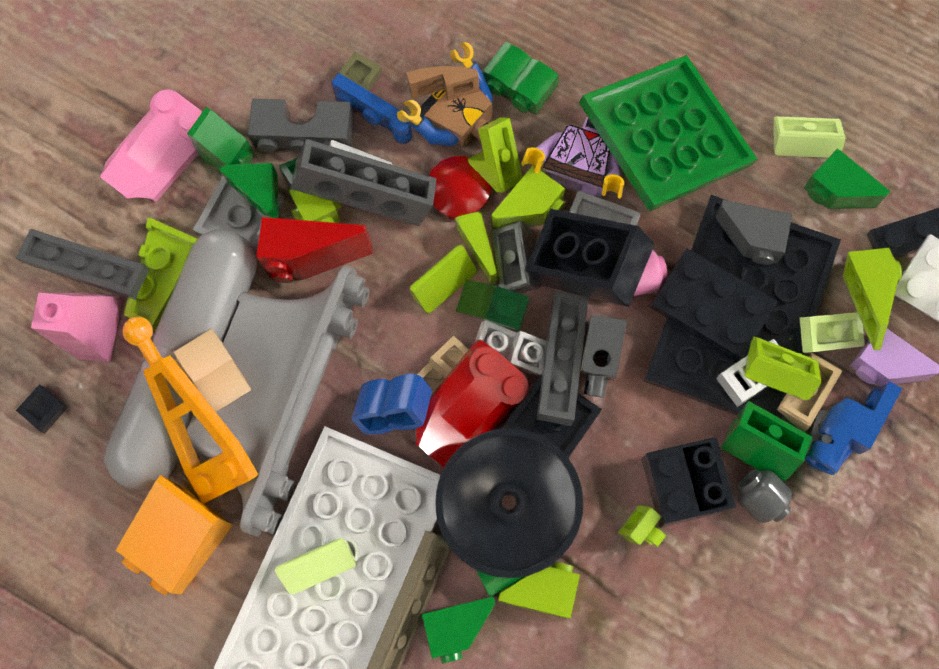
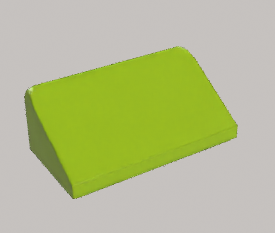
(443, 279)
(782, 369)

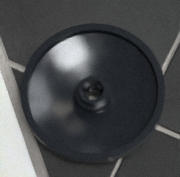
(545, 510)

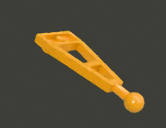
(216, 474)

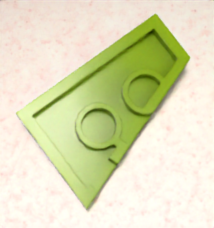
(164, 257)

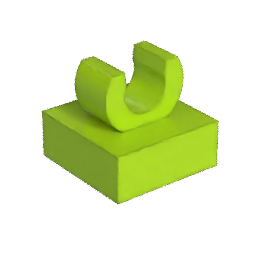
(641, 527)

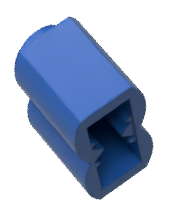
(392, 404)

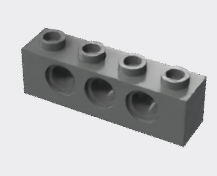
(363, 183)

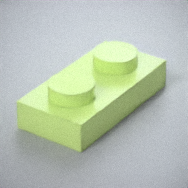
(831, 332)

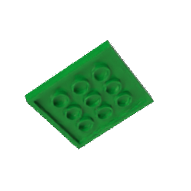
(667, 132)

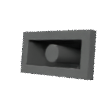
(755, 230)

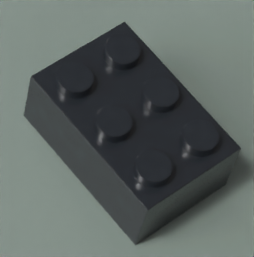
(590, 256)

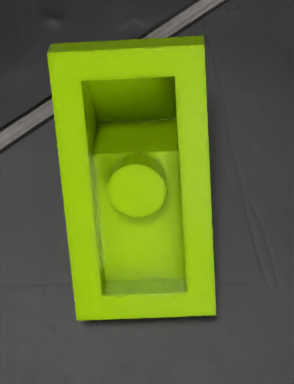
(499, 158)

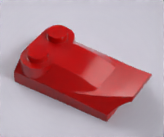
(470, 401)

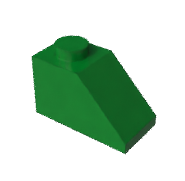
(218, 141)
(844, 185)
(455, 628)

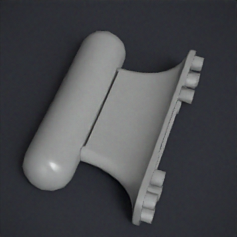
(275, 345)

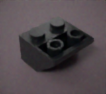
(688, 482)

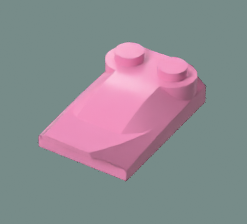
(155, 149)

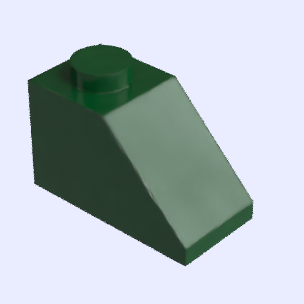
(493, 304)

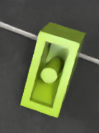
(529, 200)
(547, 591)

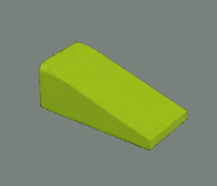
(475, 237)

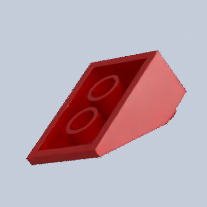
(307, 248)

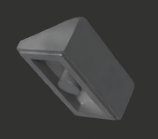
(512, 251)

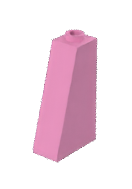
(79, 323)

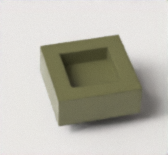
(361, 71)

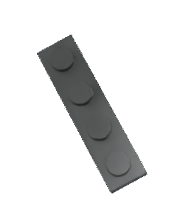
(82, 264)
(562, 359)

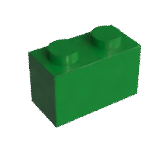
(766, 441)

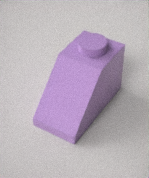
(893, 363)

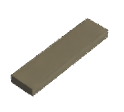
(410, 603)

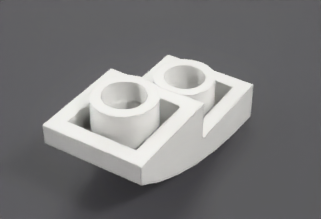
(519, 348)

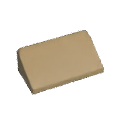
(803, 412)

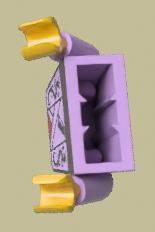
(578, 161)

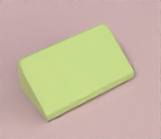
(807, 136)
(316, 566)

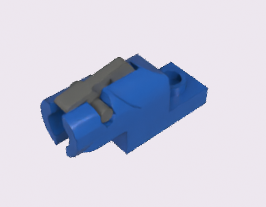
(849, 428)

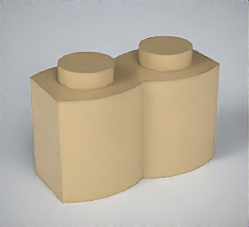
(212, 370)

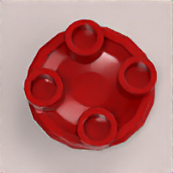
(459, 187)

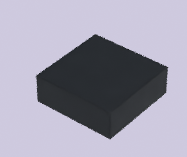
(41, 408)

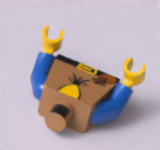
(453, 120)

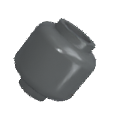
(764, 496)

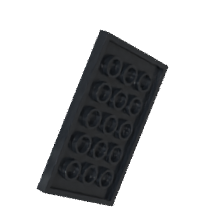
(797, 282)

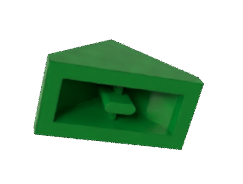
(256, 184)

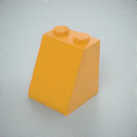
(171, 537)

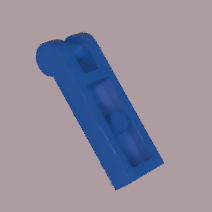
(372, 108)

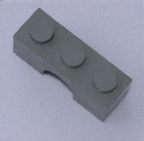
(272, 128)

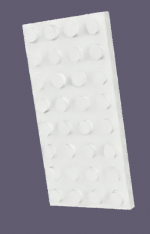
(382, 513)

